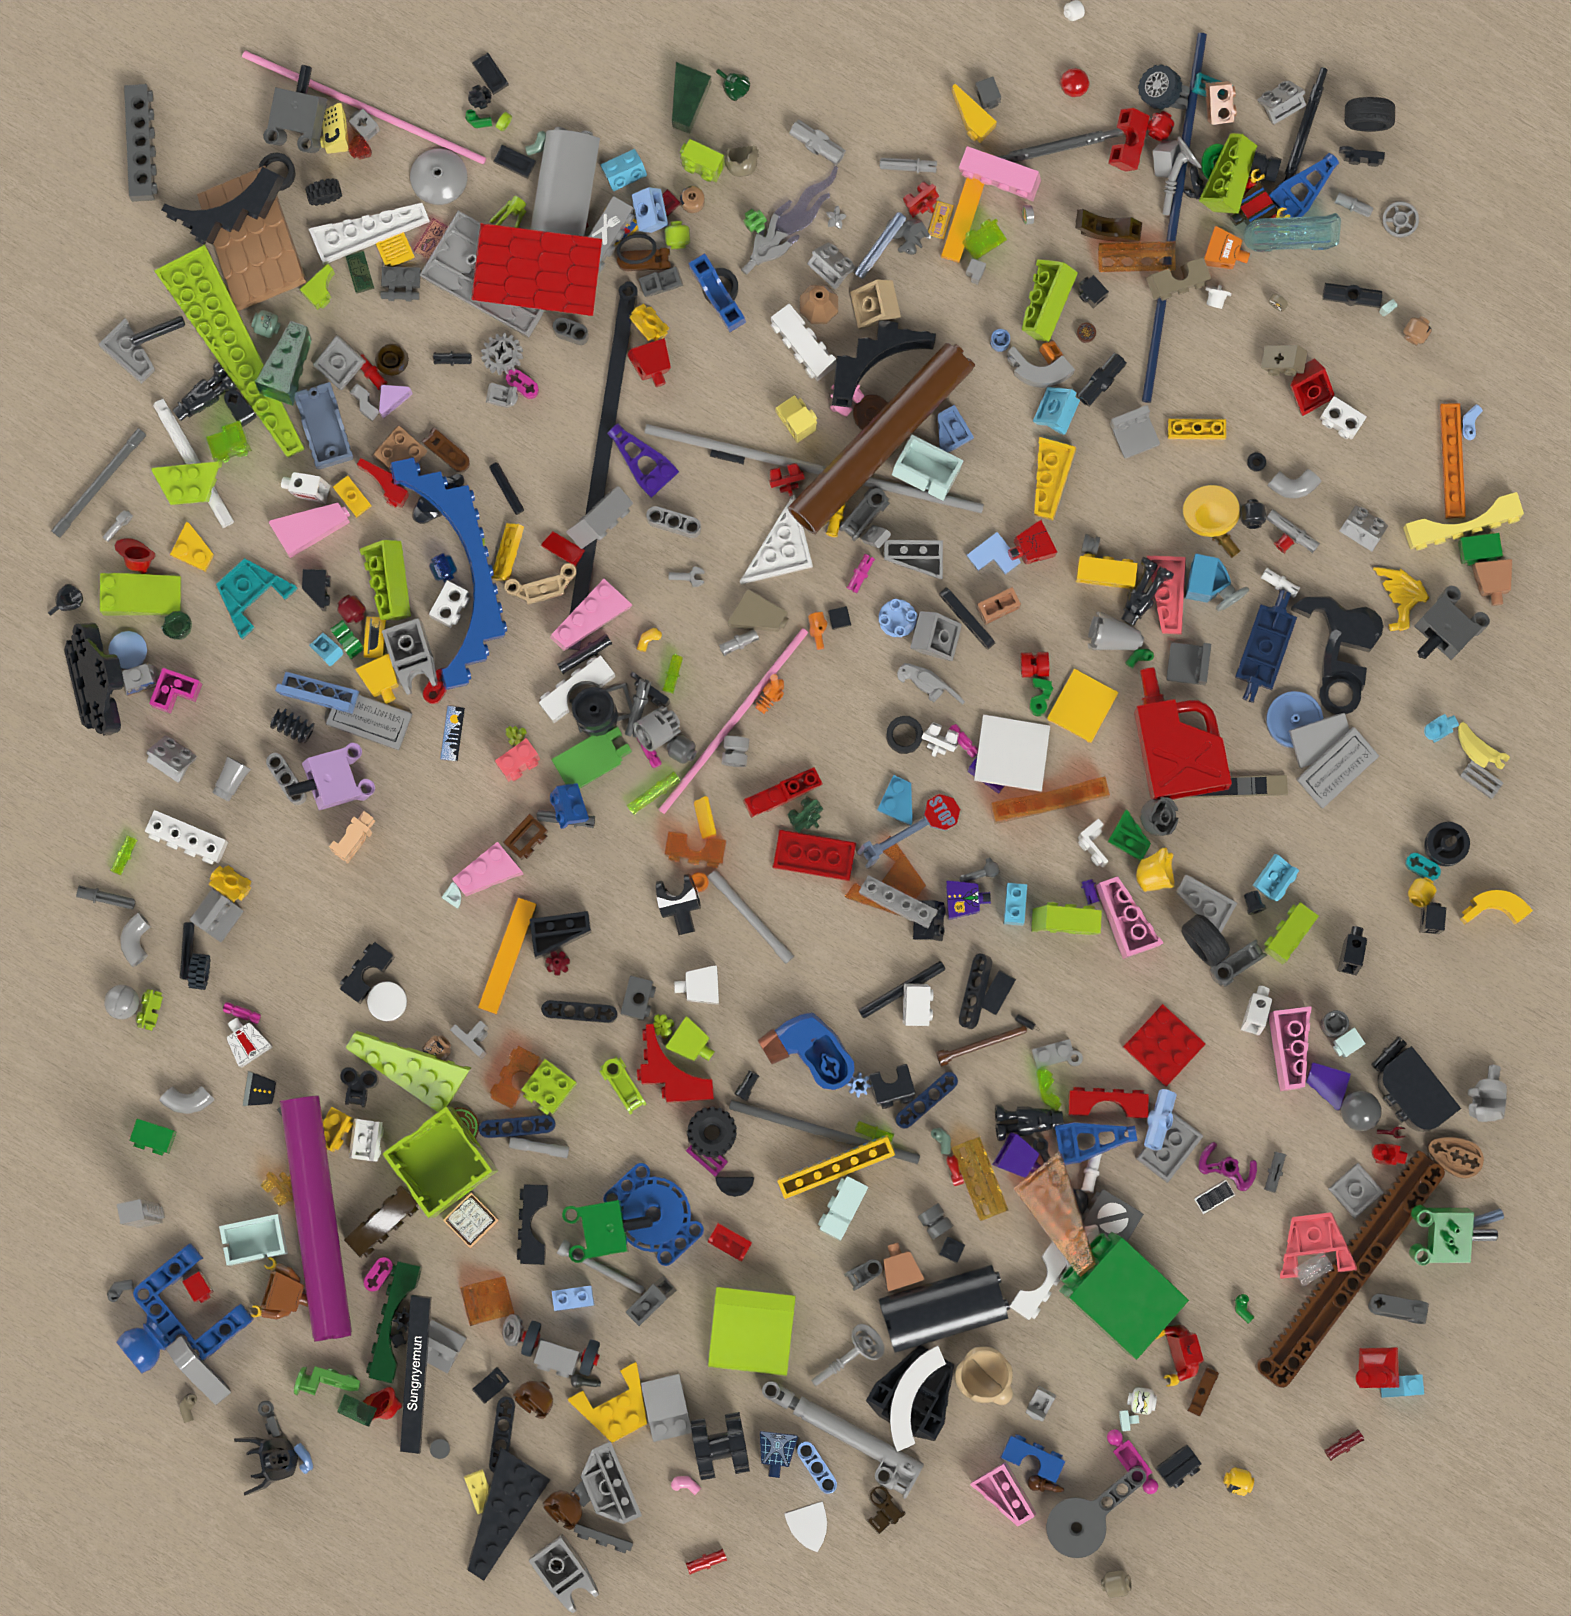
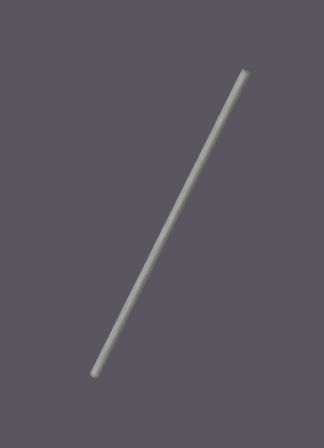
(805, 466)

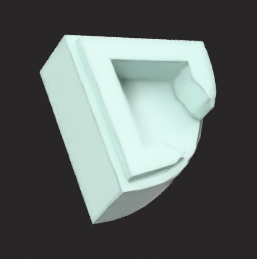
(1388, 307)
(453, 895)

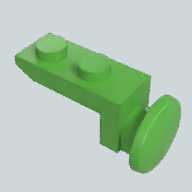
(330, 1376)

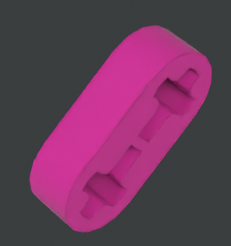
(520, 386)
(374, 1271)

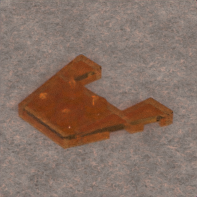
(900, 877)

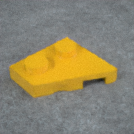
(192, 549)

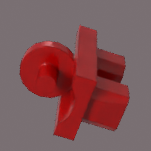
(923, 201)
(794, 475)
(1388, 1154)

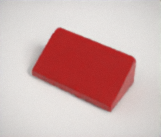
(563, 548)

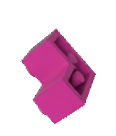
(172, 685)

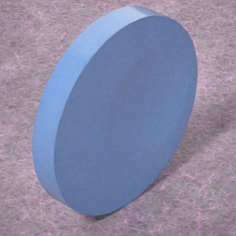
(1290, 712)

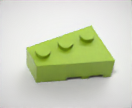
(1067, 919)

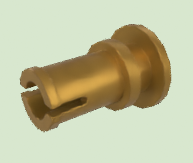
(1227, 543)

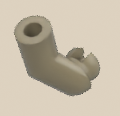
(186, 1406)

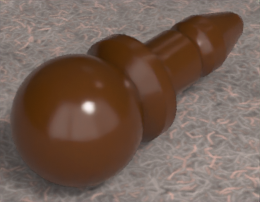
(1037, 1483)

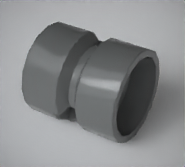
(1334, 1024)
(935, 1221)

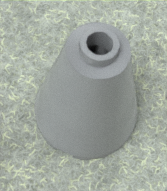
(1113, 634)

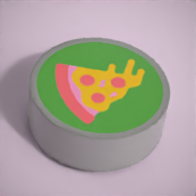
(1028, 214)

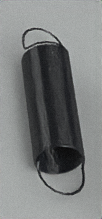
(1024, 1021)

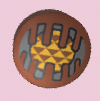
(1086, 332)

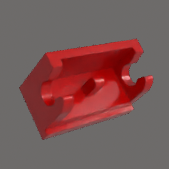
(729, 1242)

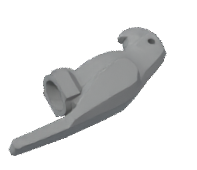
(926, 681)

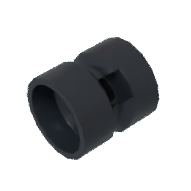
(1266, 166)

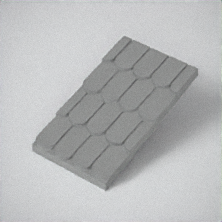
(453, 270)

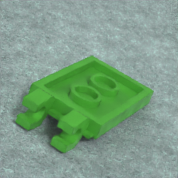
(590, 759)

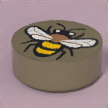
(1278, 302)

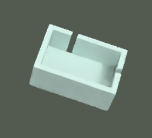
(927, 467)
(842, 1208)
(253, 1239)

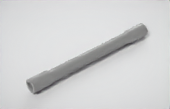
(722, 885)

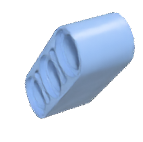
(818, 1477)

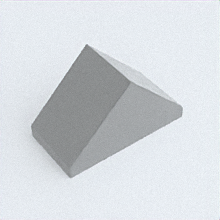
(1165, 157)

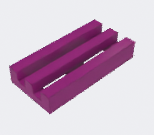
(719, 1167)

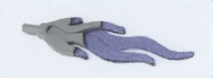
(782, 226)

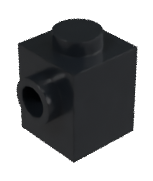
(1092, 291)

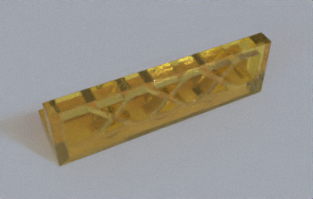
(983, 1177)

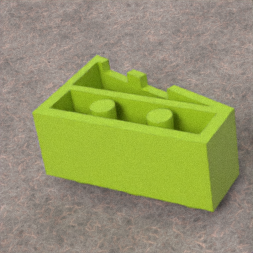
(1290, 932)

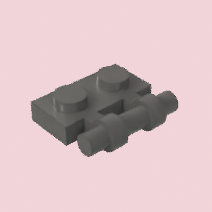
(400, 278)

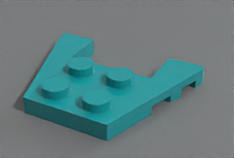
(244, 586)

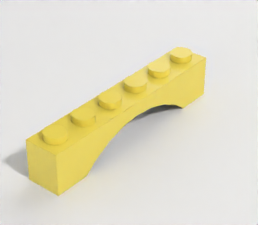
(1425, 532)

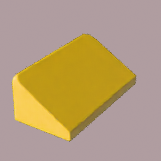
(705, 817)

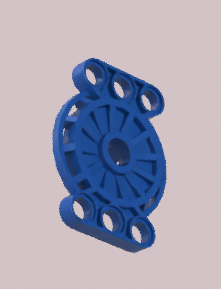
(669, 1226)

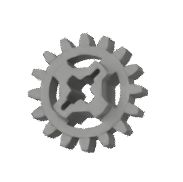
(496, 349)

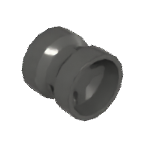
(1182, 102)

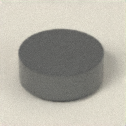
(440, 1448)

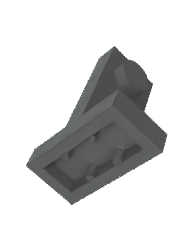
(651, 1301)

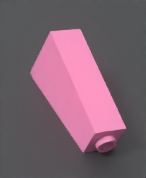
(308, 527)

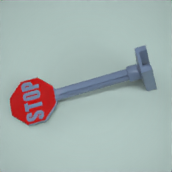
(940, 813)

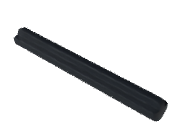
(898, 991)

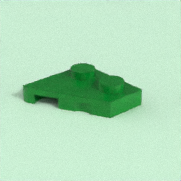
(1129, 837)

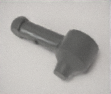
(990, 870)

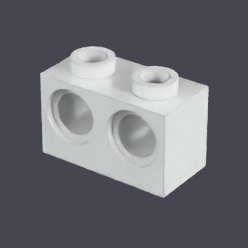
(1345, 413)
(444, 602)

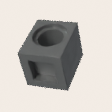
(988, 93)

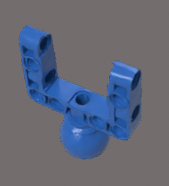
(161, 1330)

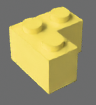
(797, 418)

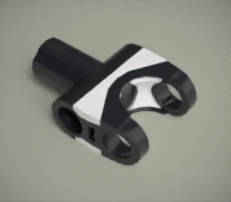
(679, 905)

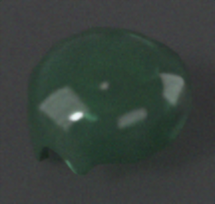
(177, 625)

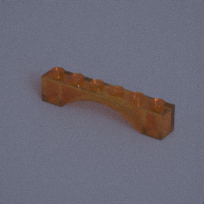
(1049, 801)

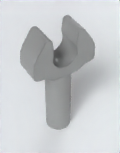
(121, 520)
(688, 576)

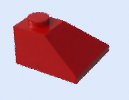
(1312, 387)

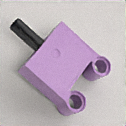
(332, 778)

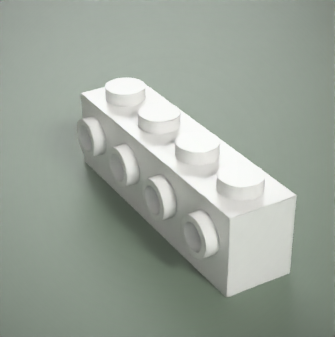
(186, 837)

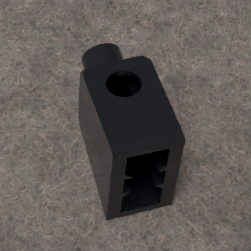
(1353, 952)

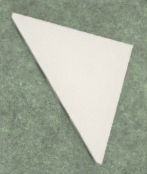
(781, 552)

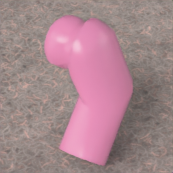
(685, 1482)

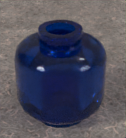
(443, 567)

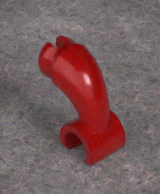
(953, 1165)

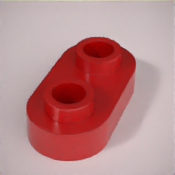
(439, 689)

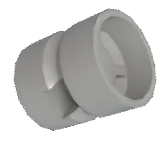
(735, 751)

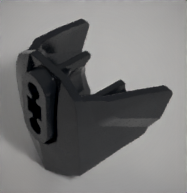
(276, 1459)

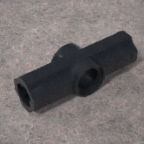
(1339, 293)
(1101, 379)

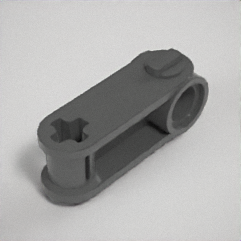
(864, 513)
(1238, 963)
(1399, 1308)

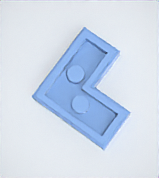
(993, 549)

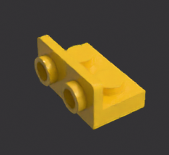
(335, 1126)

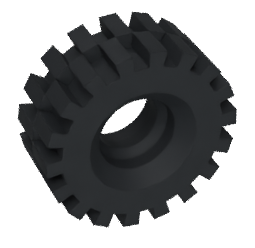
(715, 1117)

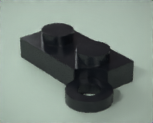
(1356, 156)
(657, 697)

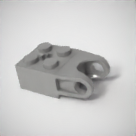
(413, 659)
(563, 1579)

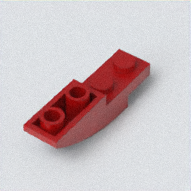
(783, 792)

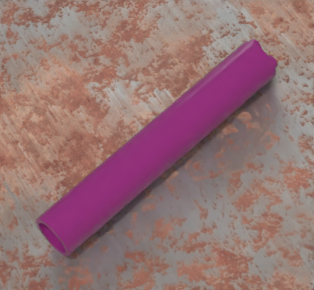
(316, 1218)

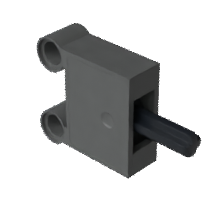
(297, 113)
(1448, 626)

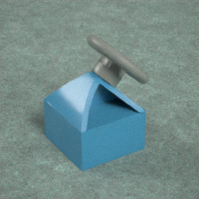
(1209, 579)

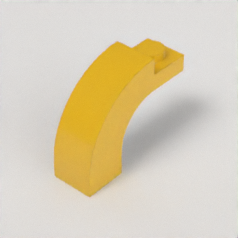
(1505, 901)

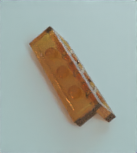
(1134, 250)

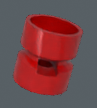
(1041, 663)

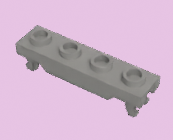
(897, 901)

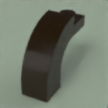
(1108, 229)

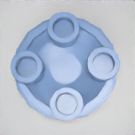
(897, 618)
(129, 648)

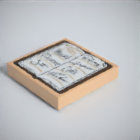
(470, 1220)

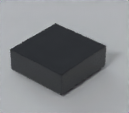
(839, 618)

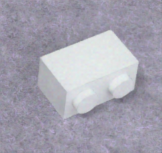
(917, 1004)

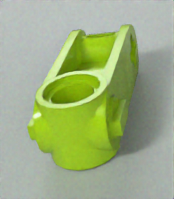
(622, 1084)

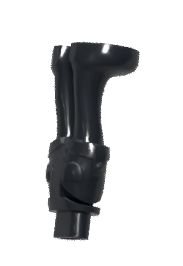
(1140, 601)

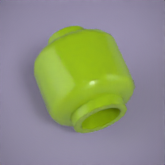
(677, 235)

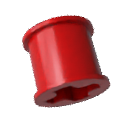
(1284, 543)

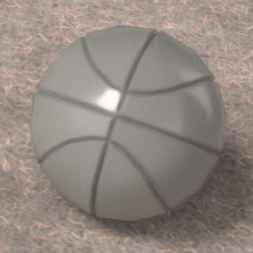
(121, 1002)

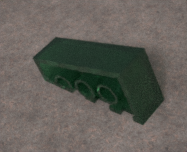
(285, 365)

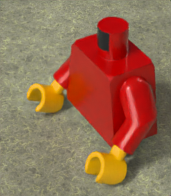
(1185, 1352)

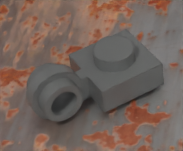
(273, 1425)

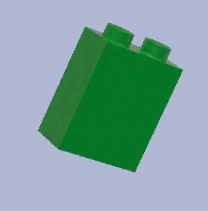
(1123, 1294)

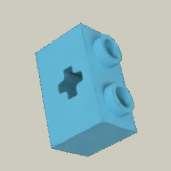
(1015, 904)

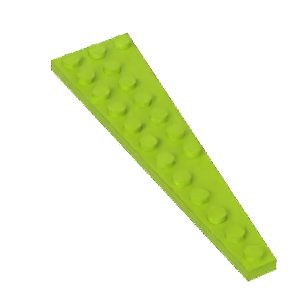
(210, 308)

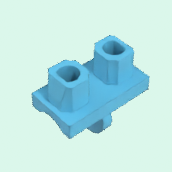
(1440, 727)

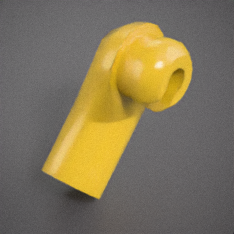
(646, 637)

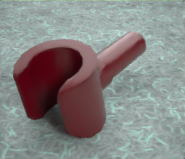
(1394, 1132)

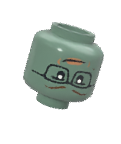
(265, 324)

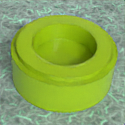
(504, 121)

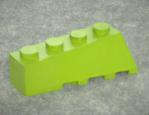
(1048, 298)
(388, 578)

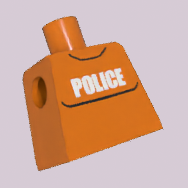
(1224, 250)

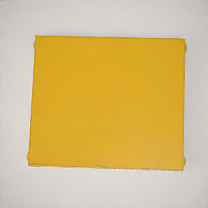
(1082, 705)

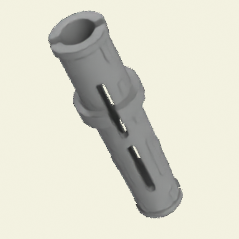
(1293, 531)

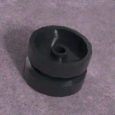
(595, 711)

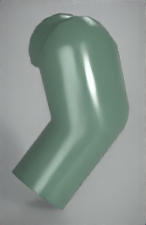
(538, 146)

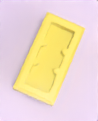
(477, 1488)

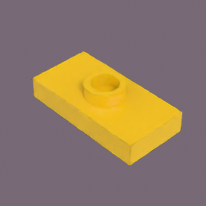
(352, 496)

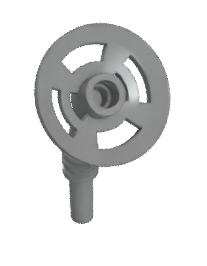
(1184, 156)
(861, 1346)

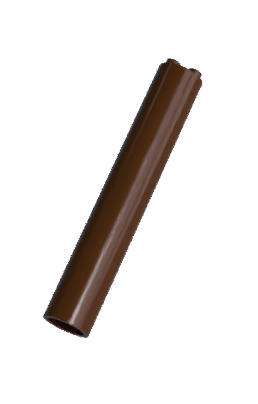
(881, 438)

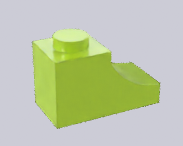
(317, 288)

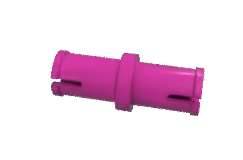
(860, 573)

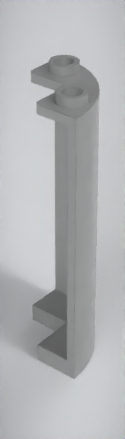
(565, 182)

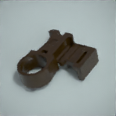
(886, 1513)

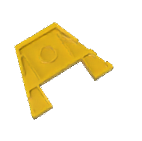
(620, 1414)

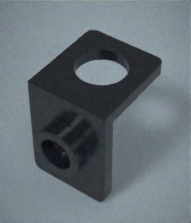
(490, 1385)

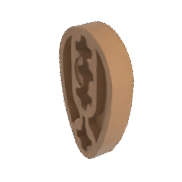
(1463, 1147)

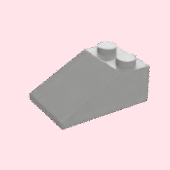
(666, 1407)

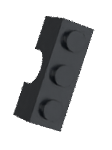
(374, 957)

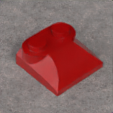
(1378, 1368)

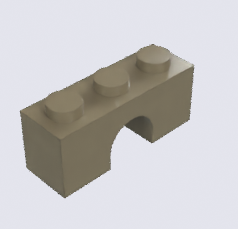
(1164, 284)

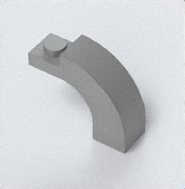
(1040, 376)

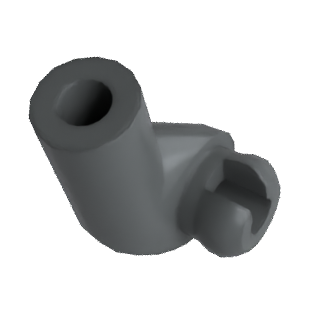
(117, 1289)

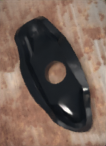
(425, 511)

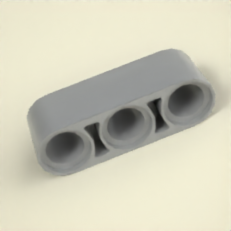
(681, 528)
(279, 772)

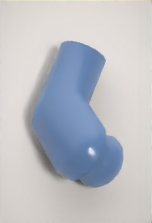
(305, 1457)

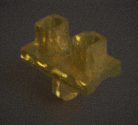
(272, 1182)

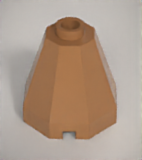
(818, 304)

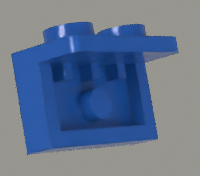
(568, 805)

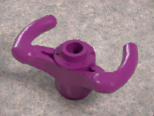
(1206, 1168)

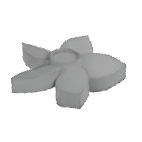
(835, 218)

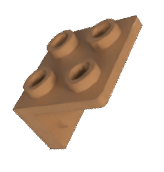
(398, 447)

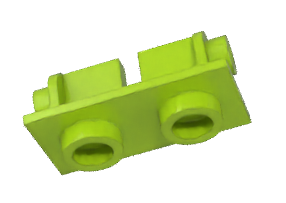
(146, 1017)

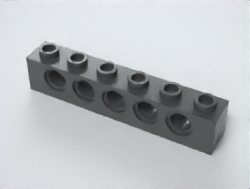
(133, 95)

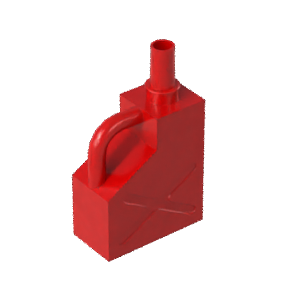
(1175, 755)

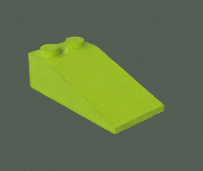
(139, 594)

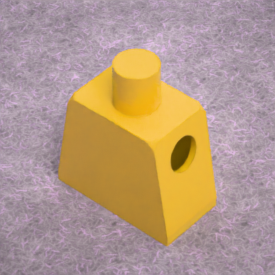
(379, 677)

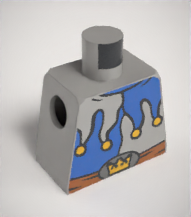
(140, 678)

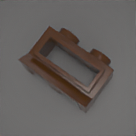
(528, 850)

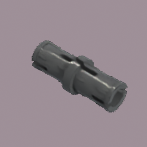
(1275, 1172)

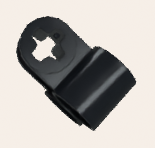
(358, 1087)

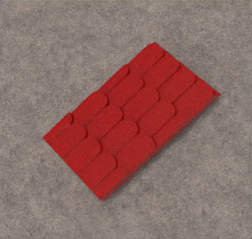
(536, 269)

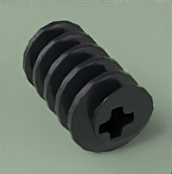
(292, 726)

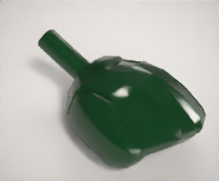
(735, 84)

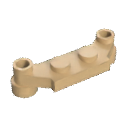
(542, 589)

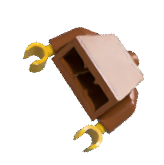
(282, 1293)

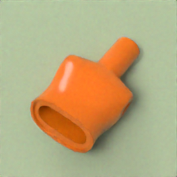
(817, 627)

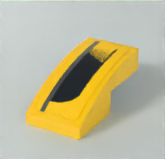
(374, 639)

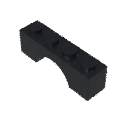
(531, 1250)

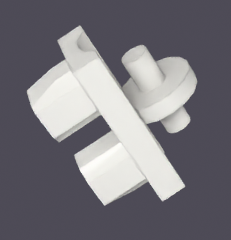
(948, 742)

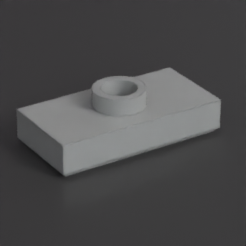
(875, 536)

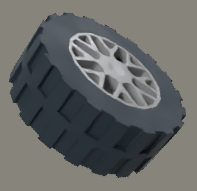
(1160, 87)

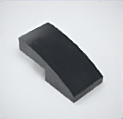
(998, 992)

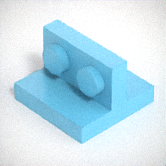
(1057, 409)

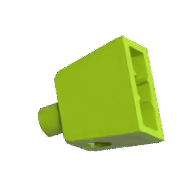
(690, 1042)

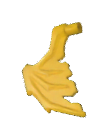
(1403, 591)

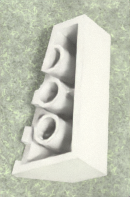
(803, 343)

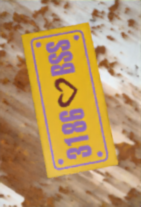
(940, 220)

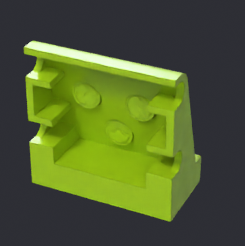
(751, 1331)

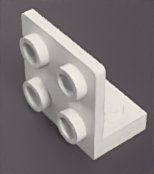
(1085, 842)

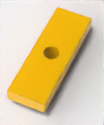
(1185, 429)

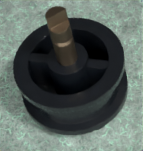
(1447, 844)

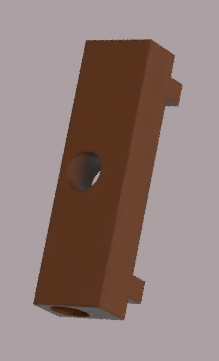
(1207, 1382)

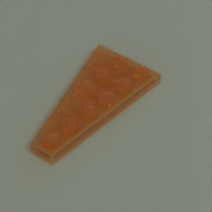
(1054, 1206)

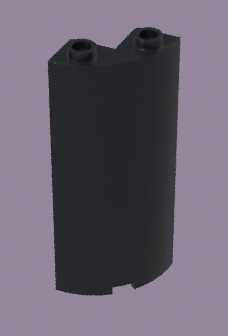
(944, 1308)

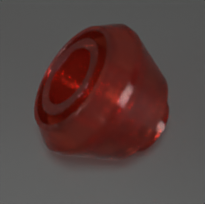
(359, 148)

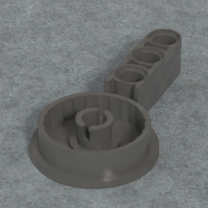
(1090, 1515)

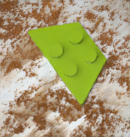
(187, 482)

